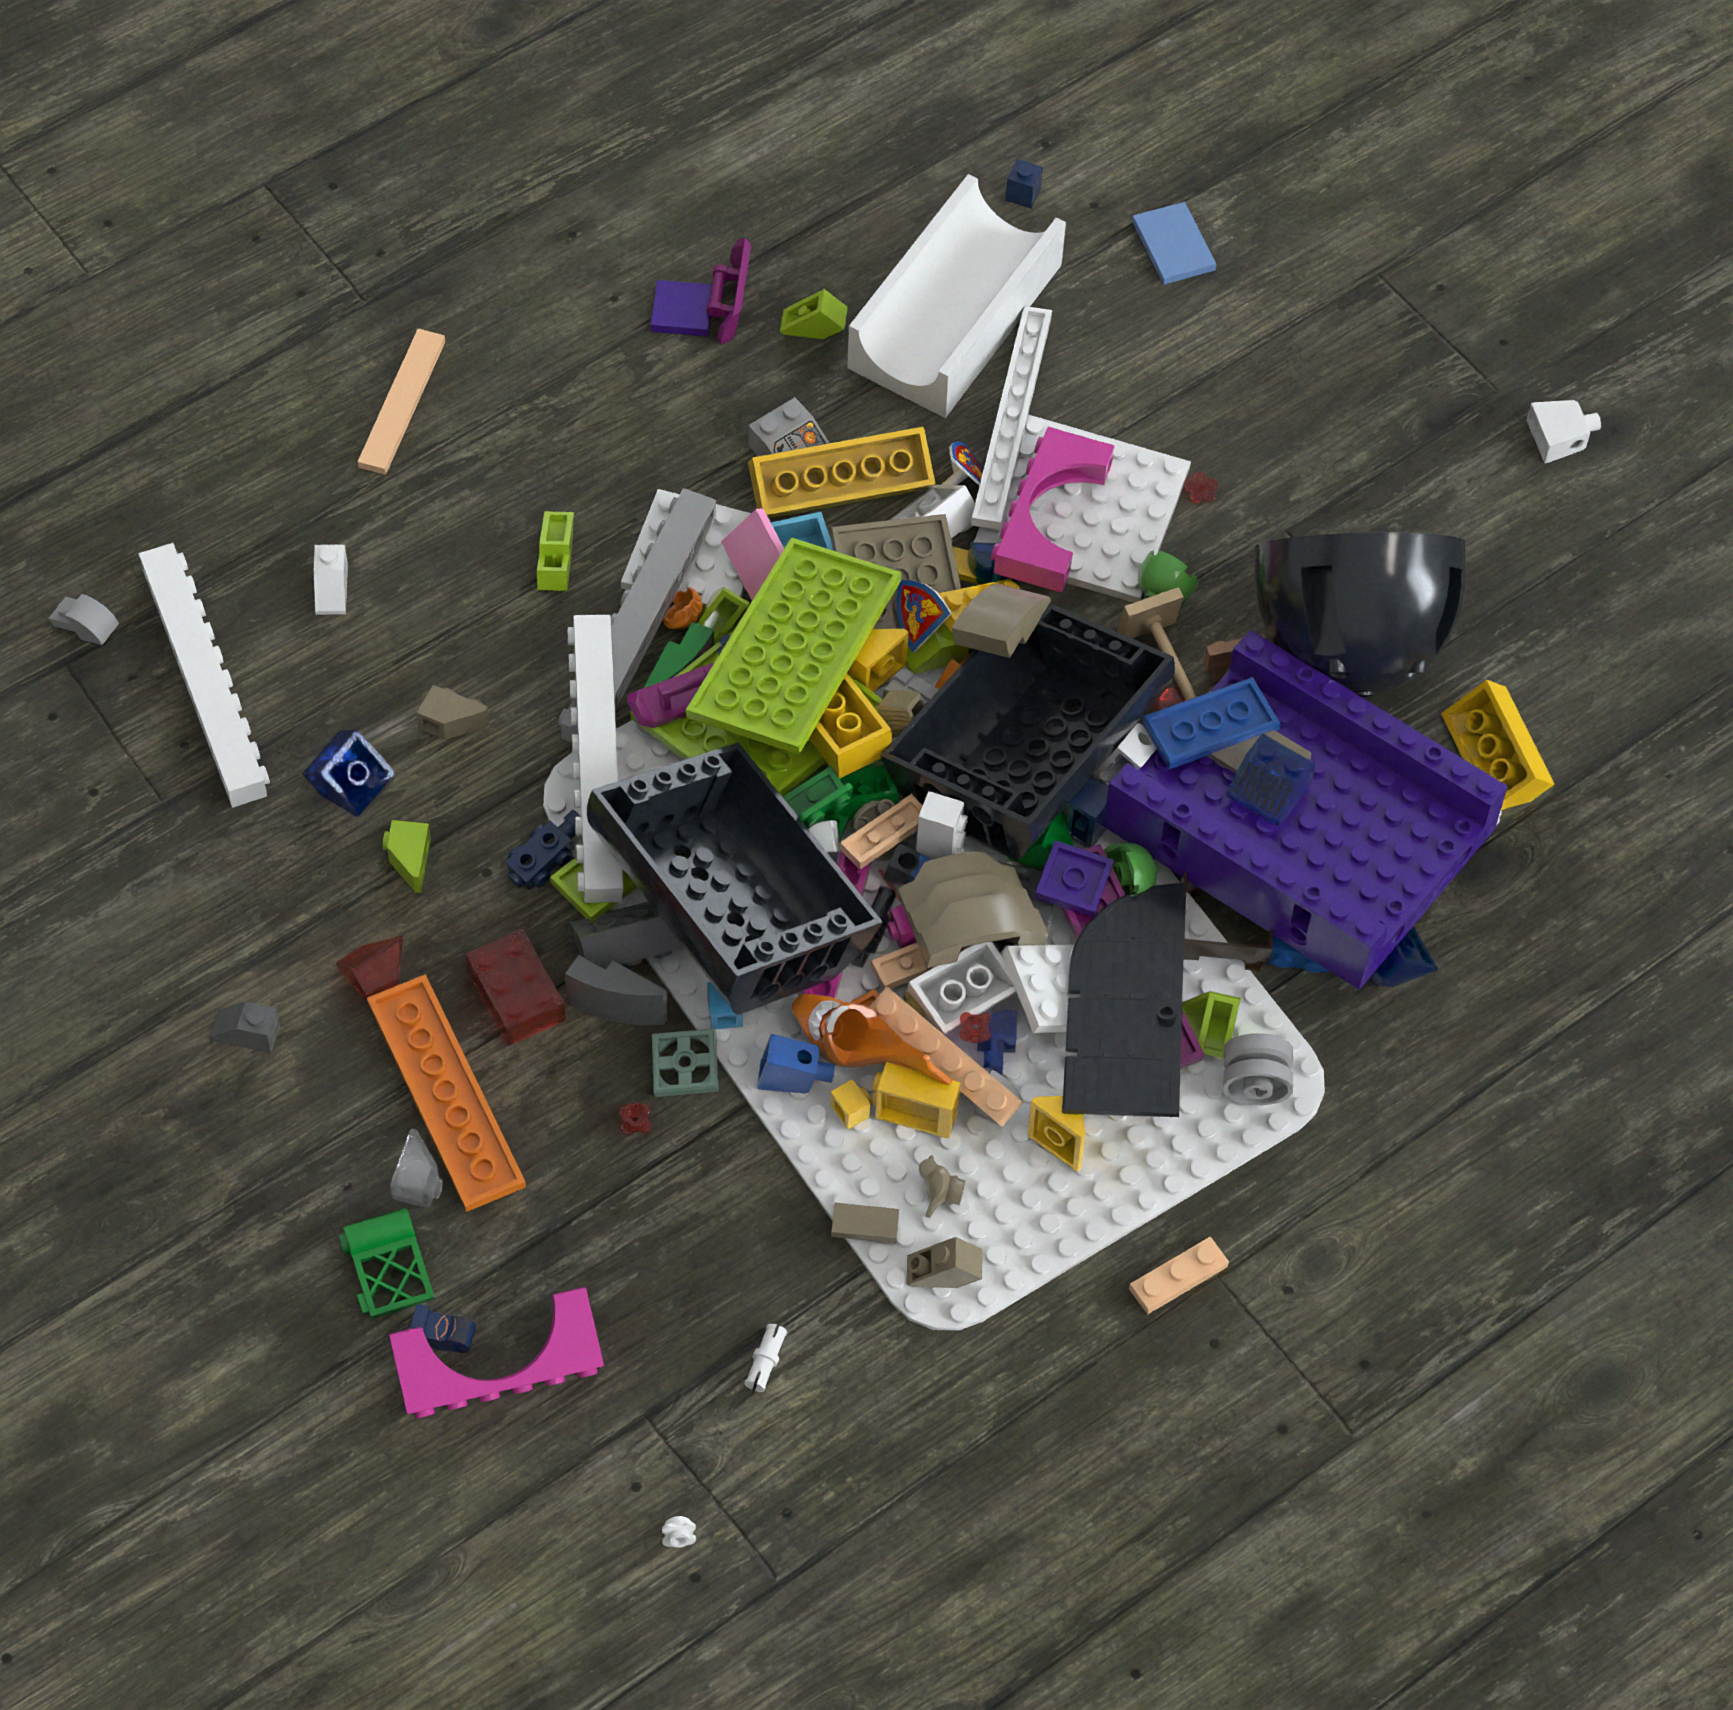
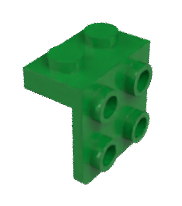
(819, 797)

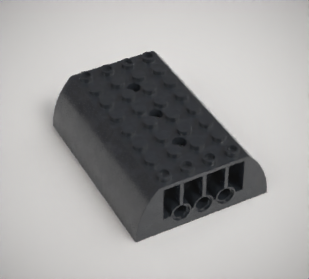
(996, 709)

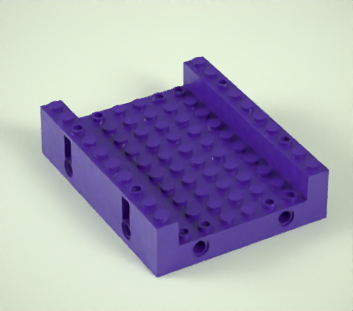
(1357, 851)

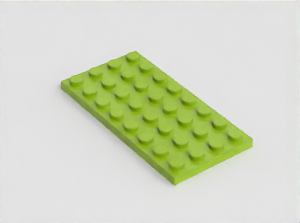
(794, 645)

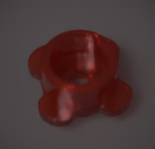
(971, 1034)
(633, 1110)

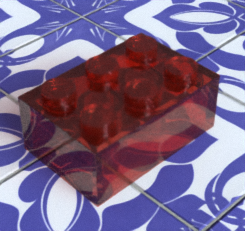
(515, 987)

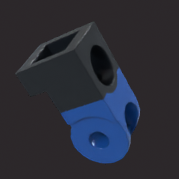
(904, 865)

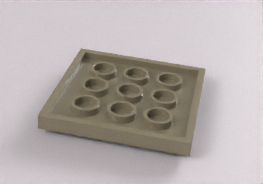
(912, 546)

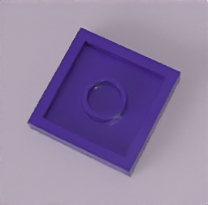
(681, 308)
(1074, 878)

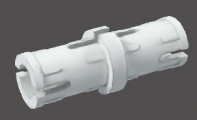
(765, 1357)

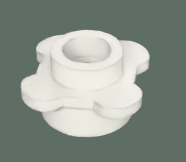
(678, 1532)

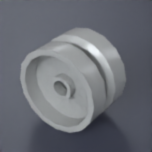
(1258, 1069)

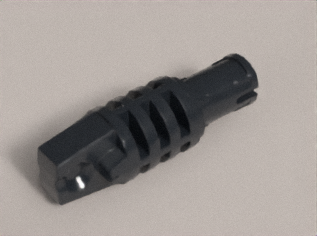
(881, 906)

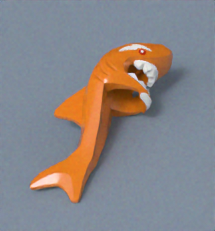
(856, 1036)

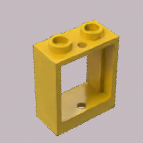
(915, 1100)

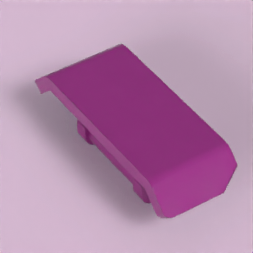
(739, 259)
(666, 699)

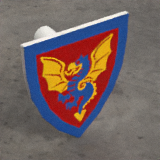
(963, 464)
(919, 611)

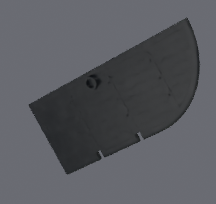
(1128, 1008)

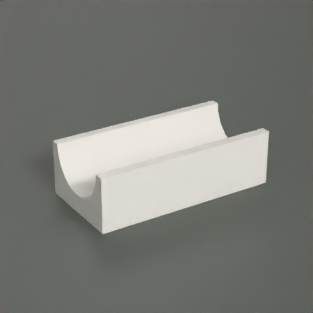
(951, 301)

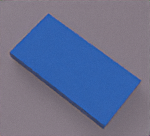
(1210, 723)

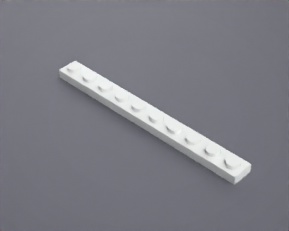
(1011, 418)

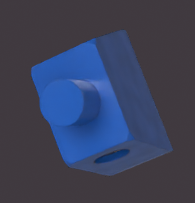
(791, 1066)

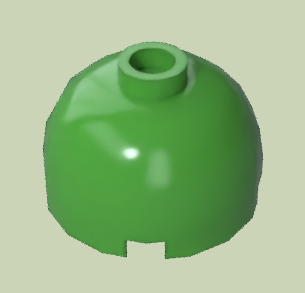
(1164, 573)
(1132, 866)

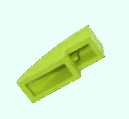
(555, 551)

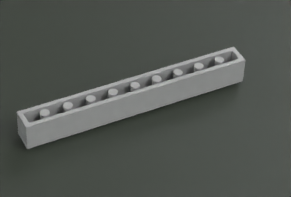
(653, 590)

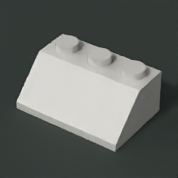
(943, 499)
(968, 985)

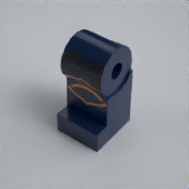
(443, 1330)

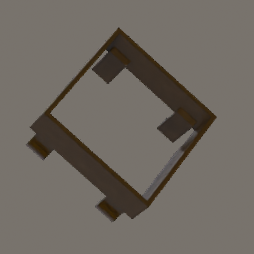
(1252, 954)

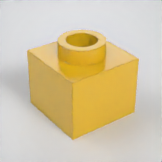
(850, 1103)

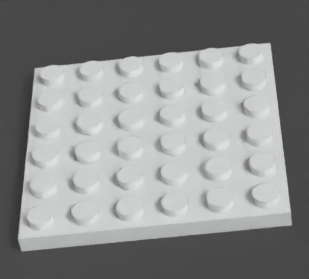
(1106, 524)

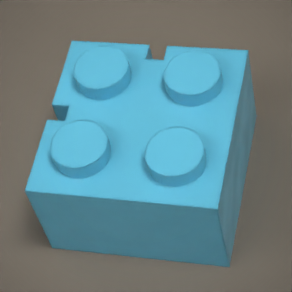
(807, 528)

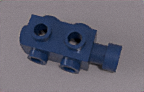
(543, 855)

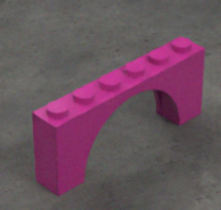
(1058, 461)
(568, 1350)

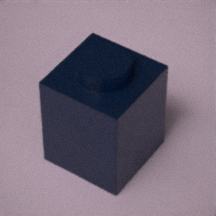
(1024, 183)

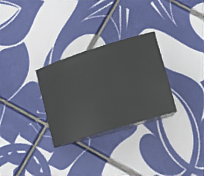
(615, 993)

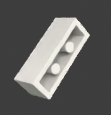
(941, 827)

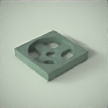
(662, 1040)

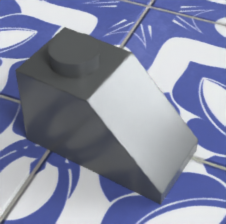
(247, 1026)

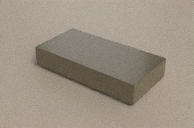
(865, 1222)

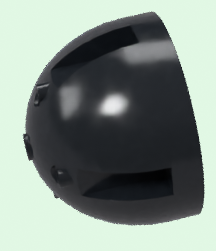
(1362, 603)

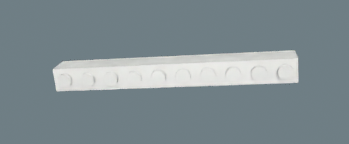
(203, 675)
(595, 749)

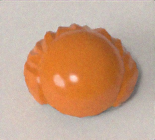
(686, 609)

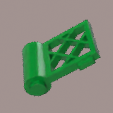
(378, 1238)

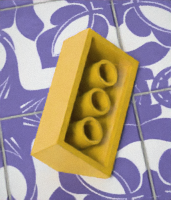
(1497, 742)

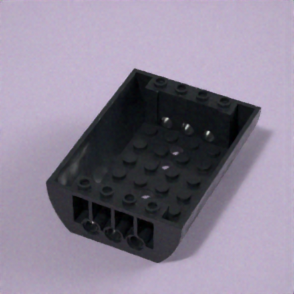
(758, 869)

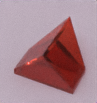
(374, 966)

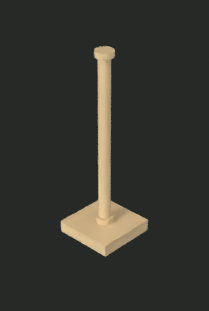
(1151, 616)

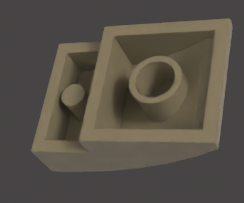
(999, 619)

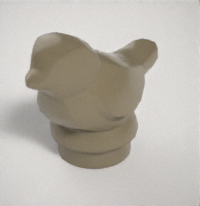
(940, 1185)

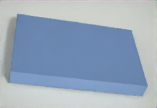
(1174, 243)

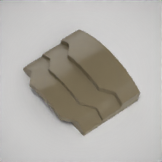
(968, 903)

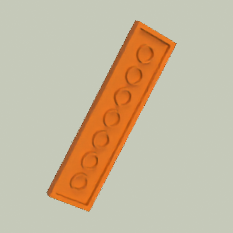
(446, 1093)

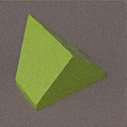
(723, 612)
(1212, 1020)

